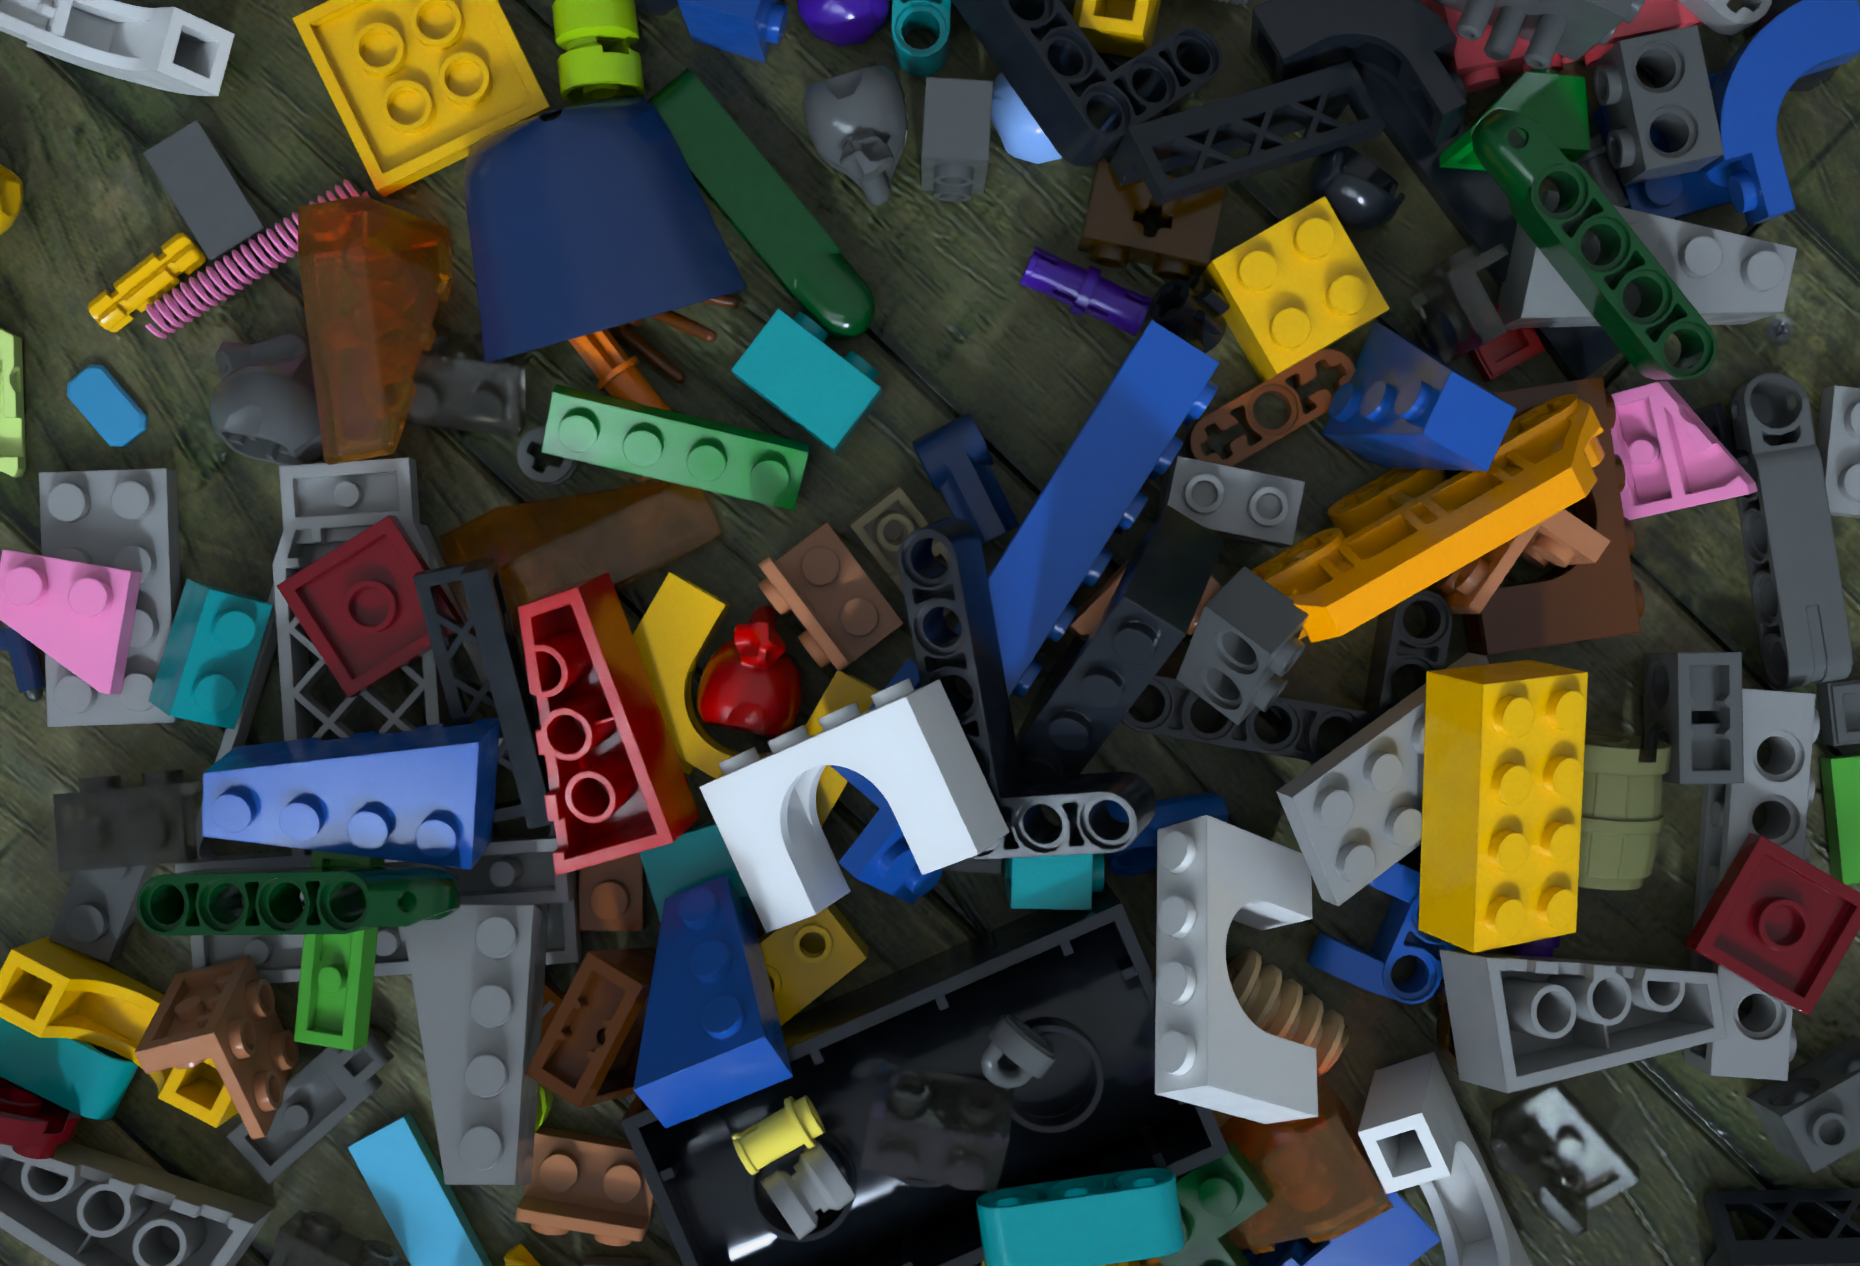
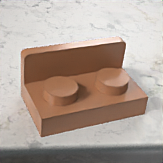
(586, 1188)

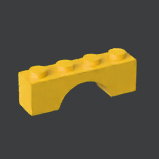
(75, 997)

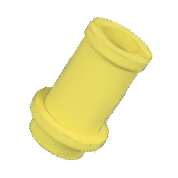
(778, 1134)

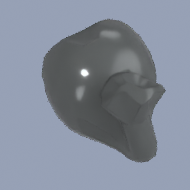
(859, 126)
(268, 401)

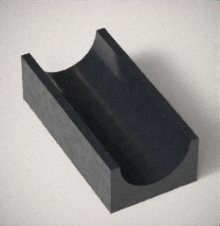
(1093, 1112)

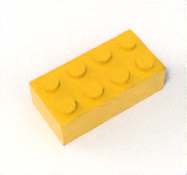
(1502, 803)

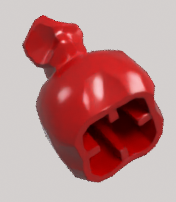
(751, 681)

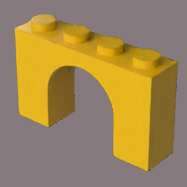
(671, 646)

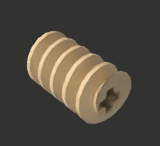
(1284, 1011)

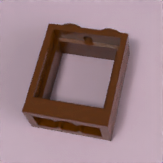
(598, 1029)

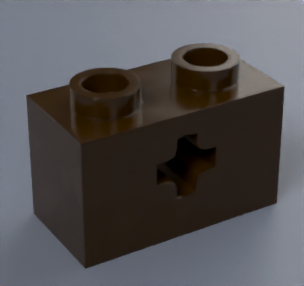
(1116, 236)

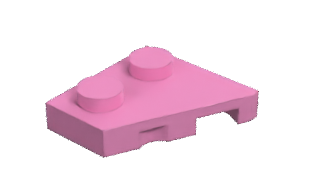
(1670, 454)
(72, 613)

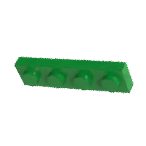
(674, 447)

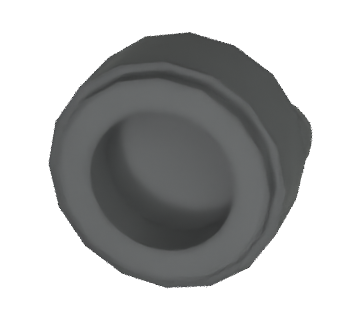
(1021, 1046)

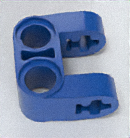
(1395, 939)

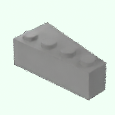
(117, 1212)

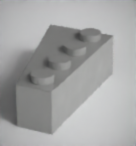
(1720, 273)
(1559, 1018)
(479, 1026)

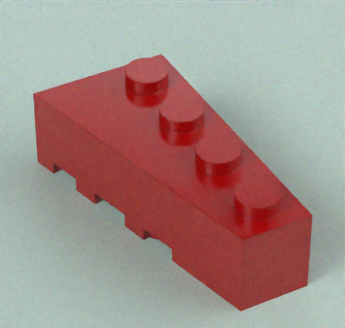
(600, 729)

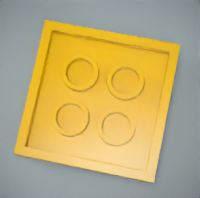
(420, 79)

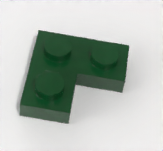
(1213, 1203)

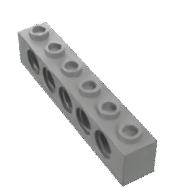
(1765, 1038)

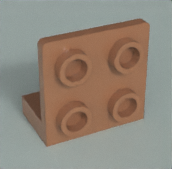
(1554, 542)
(830, 598)
(231, 1018)

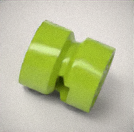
(597, 49)

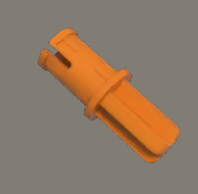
(616, 370)

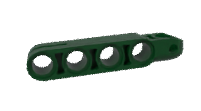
(1519, 169)
(765, 210)
(212, 902)

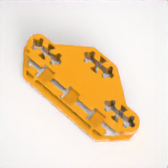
(1423, 526)

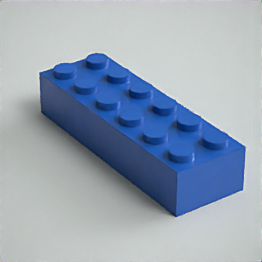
(1093, 495)

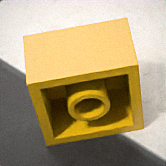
(1295, 289)

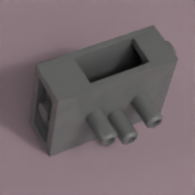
(1548, 25)

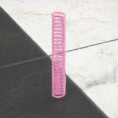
(242, 280)

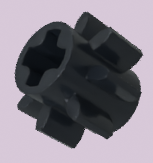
(1191, 312)

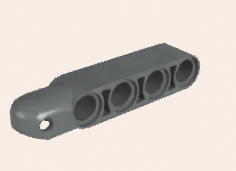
(1789, 537)

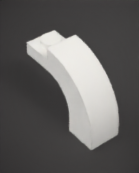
(125, 41)

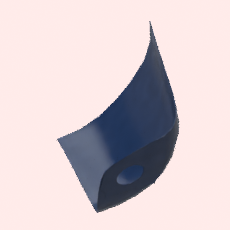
(587, 226)

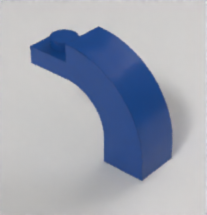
(1751, 90)

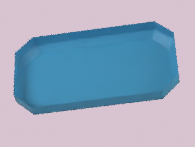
(107, 405)

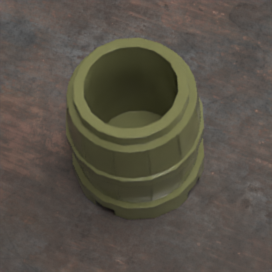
(1620, 809)

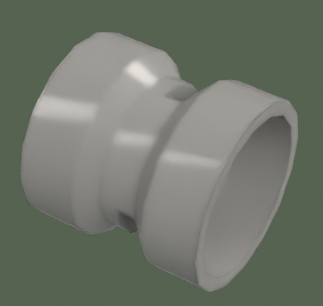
(812, 1187)

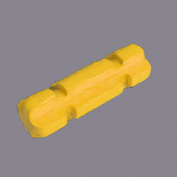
(146, 282)

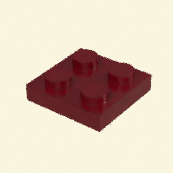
(365, 606)
(1778, 923)

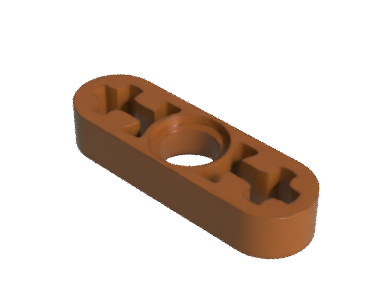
(1301, 373)

